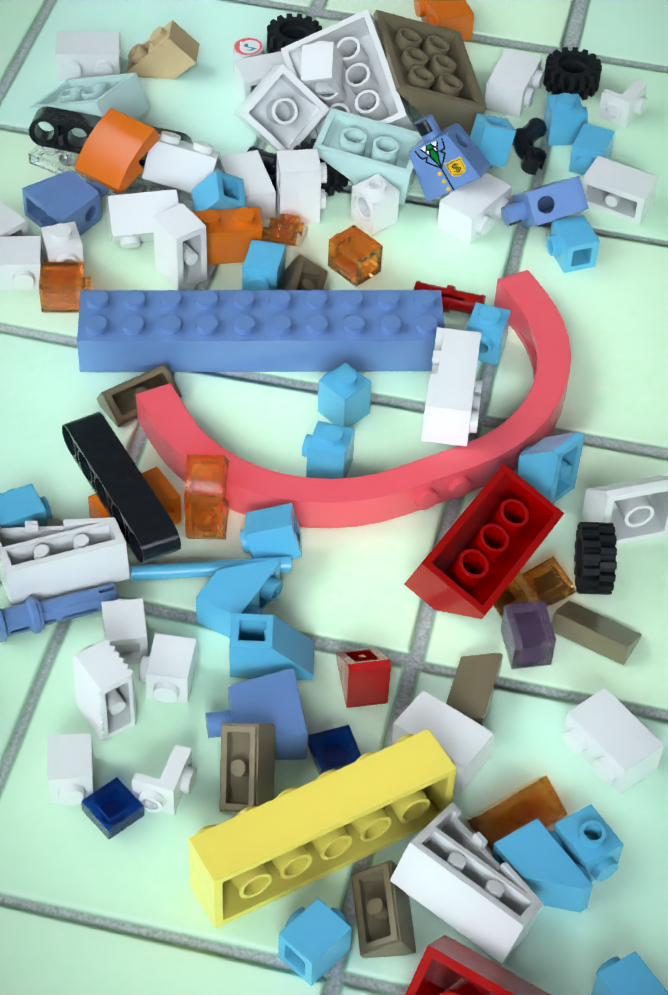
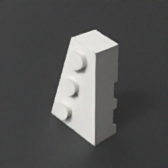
(452, 388)
(61, 558)
(466, 886)

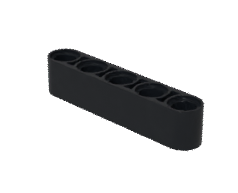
(63, 122)
(121, 487)

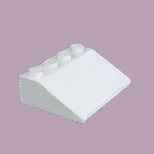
(366, 76)

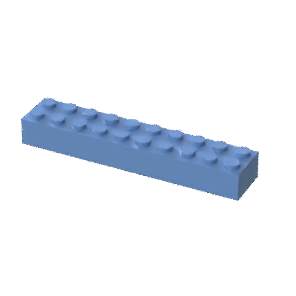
(258, 330)

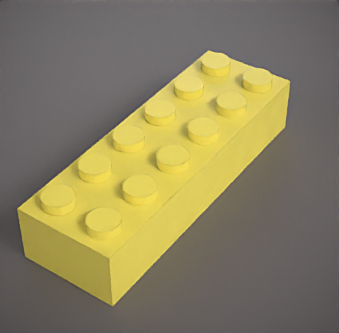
(319, 827)

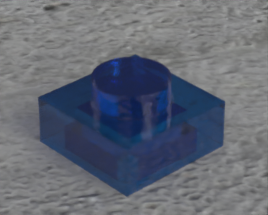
(333, 748)
(112, 808)

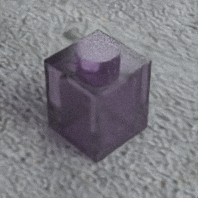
(528, 634)

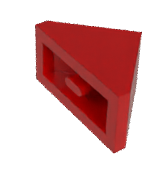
(364, 677)

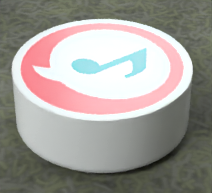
(247, 47)

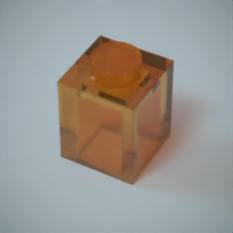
(355, 255)
(61, 286)

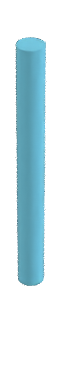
(196, 568)

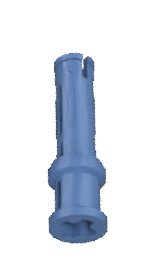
(36, 614)

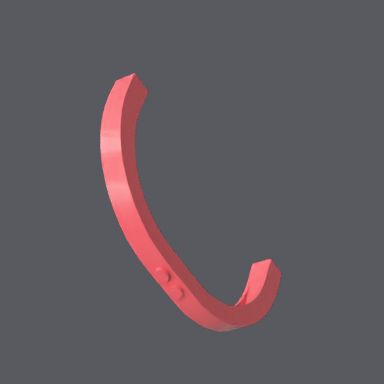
(406, 487)

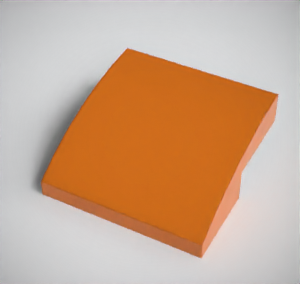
(114, 150)

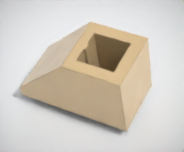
(164, 54)

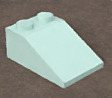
(97, 96)
(368, 147)

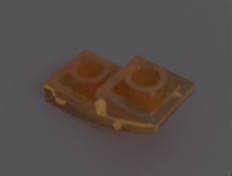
(286, 230)
(204, 497)

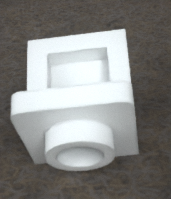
(626, 107)
(166, 793)

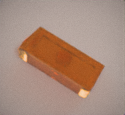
(517, 809)

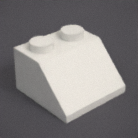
(281, 109)
(634, 507)

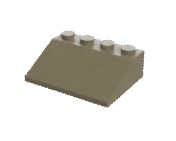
(431, 69)

